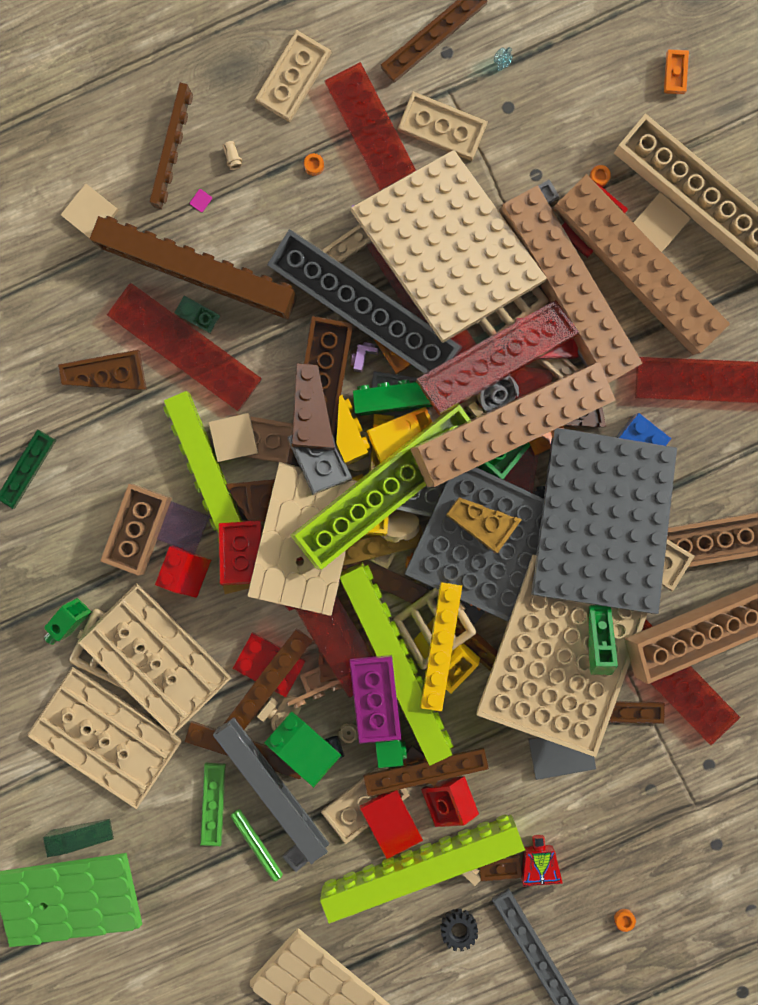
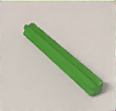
(256, 845)

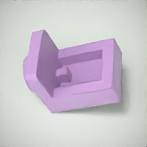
(359, 358)

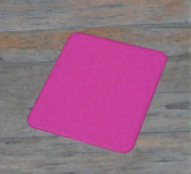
(200, 200)

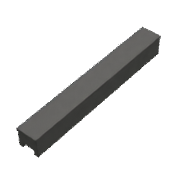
(271, 790)

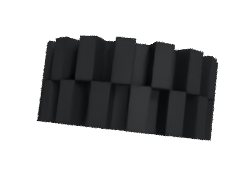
(465, 940)

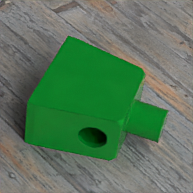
(66, 621)

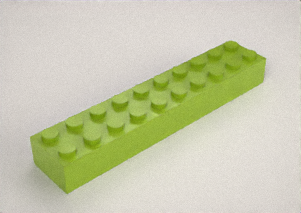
(370, 498)
(385, 641)
(420, 868)

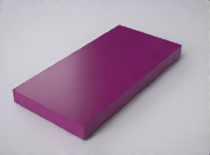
(375, 699)

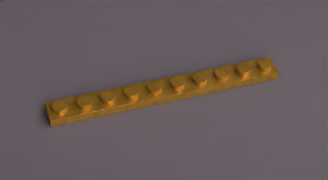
(359, 551)

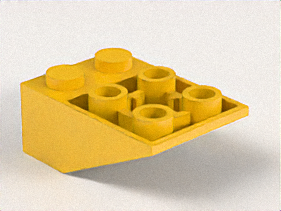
(397, 432)
(348, 434)
(462, 660)

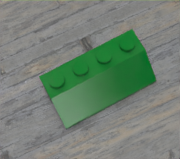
(389, 398)

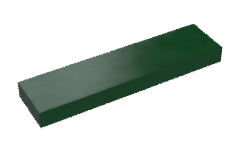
(26, 468)

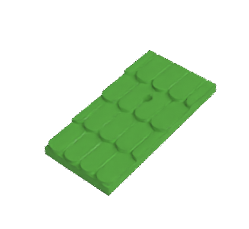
(68, 900)

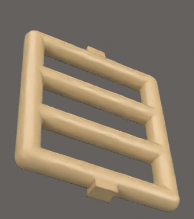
(542, 301)
(413, 610)
(92, 666)

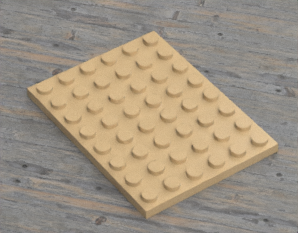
(448, 245)
(544, 673)

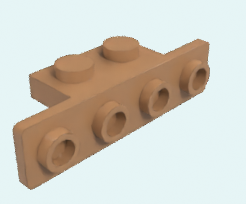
(314, 688)

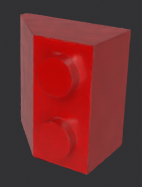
(183, 572)
(450, 802)

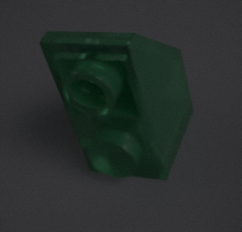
(197, 314)

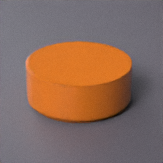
(314, 164)
(600, 174)
(624, 920)

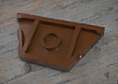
(252, 498)

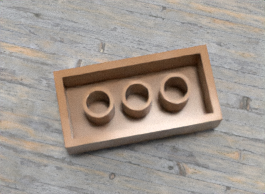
(136, 529)

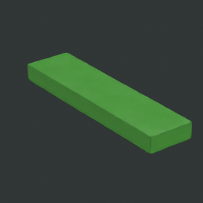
(213, 804)

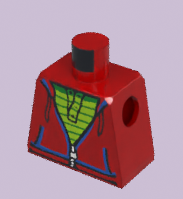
(540, 864)

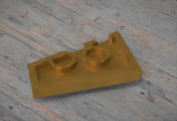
(484, 524)

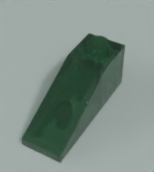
(77, 837)

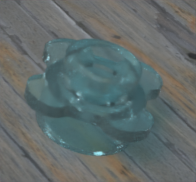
(503, 58)

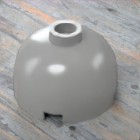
(498, 394)

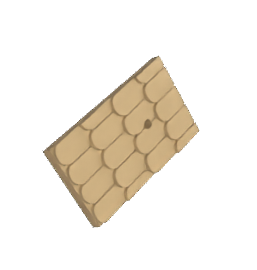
(277, 572)
(166, 673)
(119, 747)
(309, 976)

